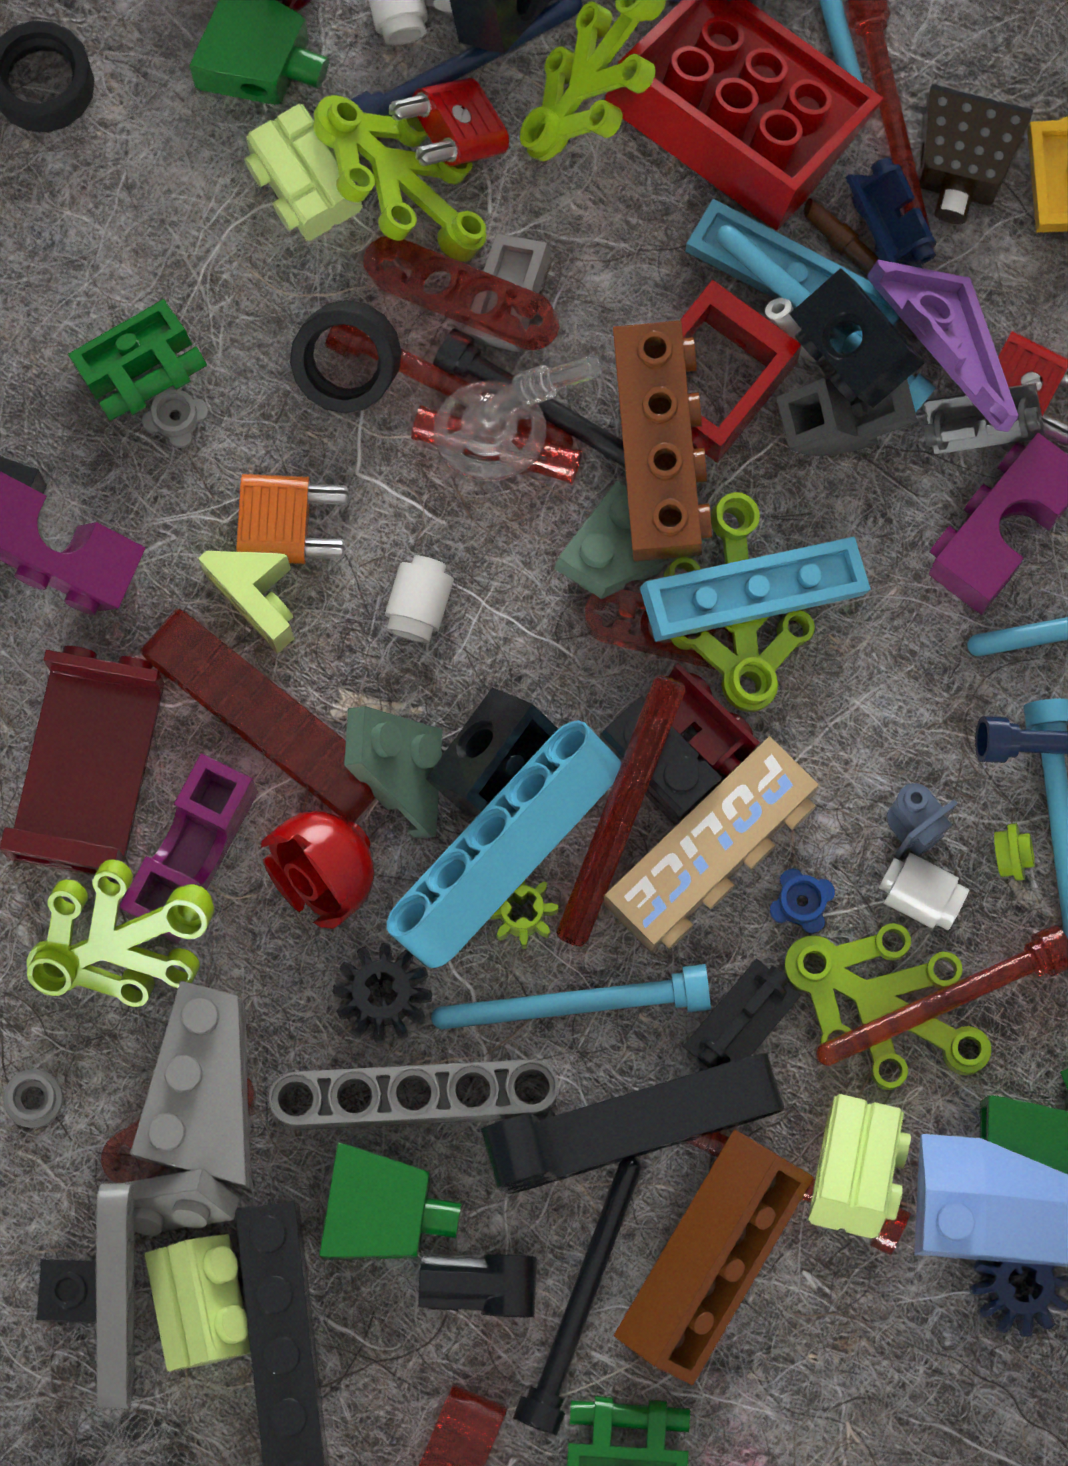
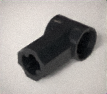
(494, 1285)

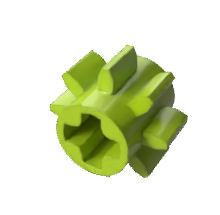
(523, 927)

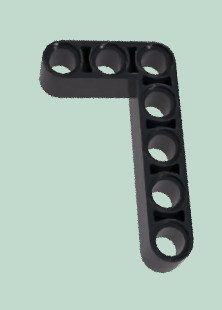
(540, 1152)

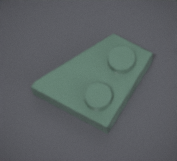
(602, 549)
(395, 760)

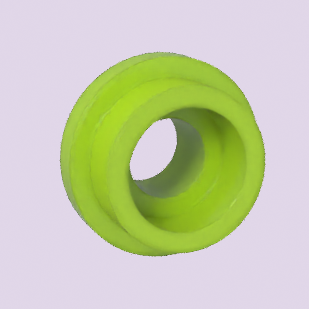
(1013, 852)

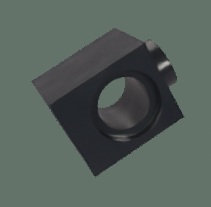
(67, 1291)

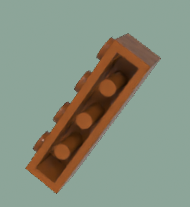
(658, 440)
(713, 1257)

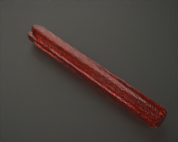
(620, 810)

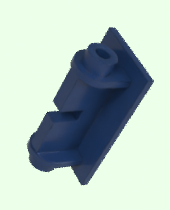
(878, 201)

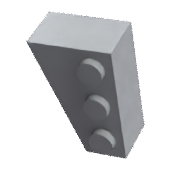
(199, 1090)

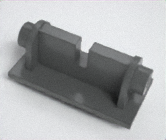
(959, 425)

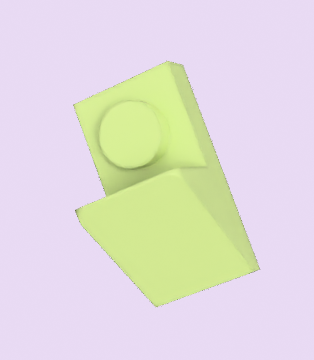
(243, 580)

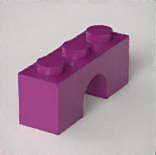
(976, 559)
(91, 569)
(203, 828)

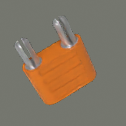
(276, 516)

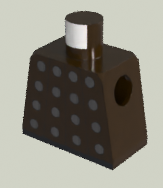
(967, 148)

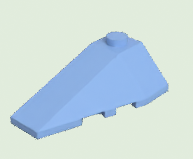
(989, 1204)

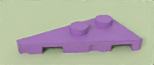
(951, 326)

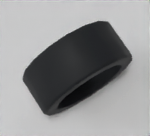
(66, 107)
(325, 392)

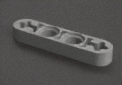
(115, 1295)

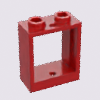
(757, 338)

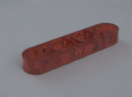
(463, 287)

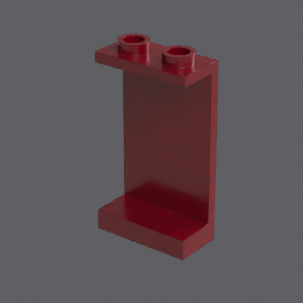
(86, 762)

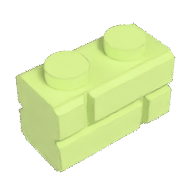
(299, 172)
(857, 1167)
(198, 1302)

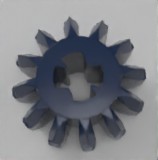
(1029, 1306)

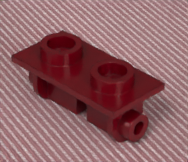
(723, 736)

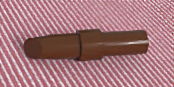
(840, 236)

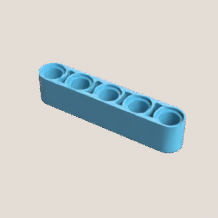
(503, 844)

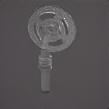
(494, 419)

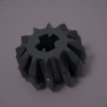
(363, 999)

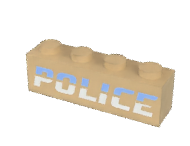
(711, 845)

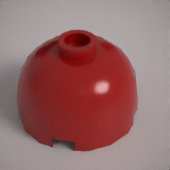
(321, 864)

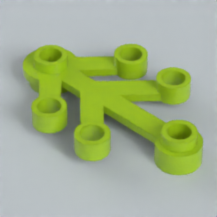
(554, 123)
(348, 130)
(746, 657)
(59, 967)
(878, 997)

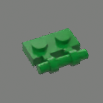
(132, 349)
(604, 1414)

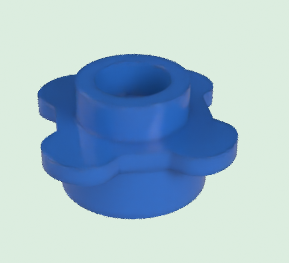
(817, 893)

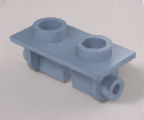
(918, 819)

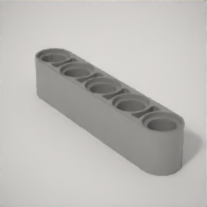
(387, 1082)

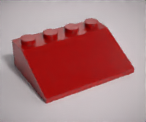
(745, 104)

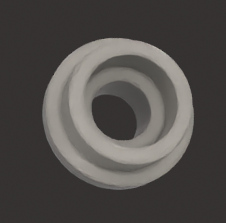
(17, 1089)

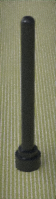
(462, 357)
(543, 1403)

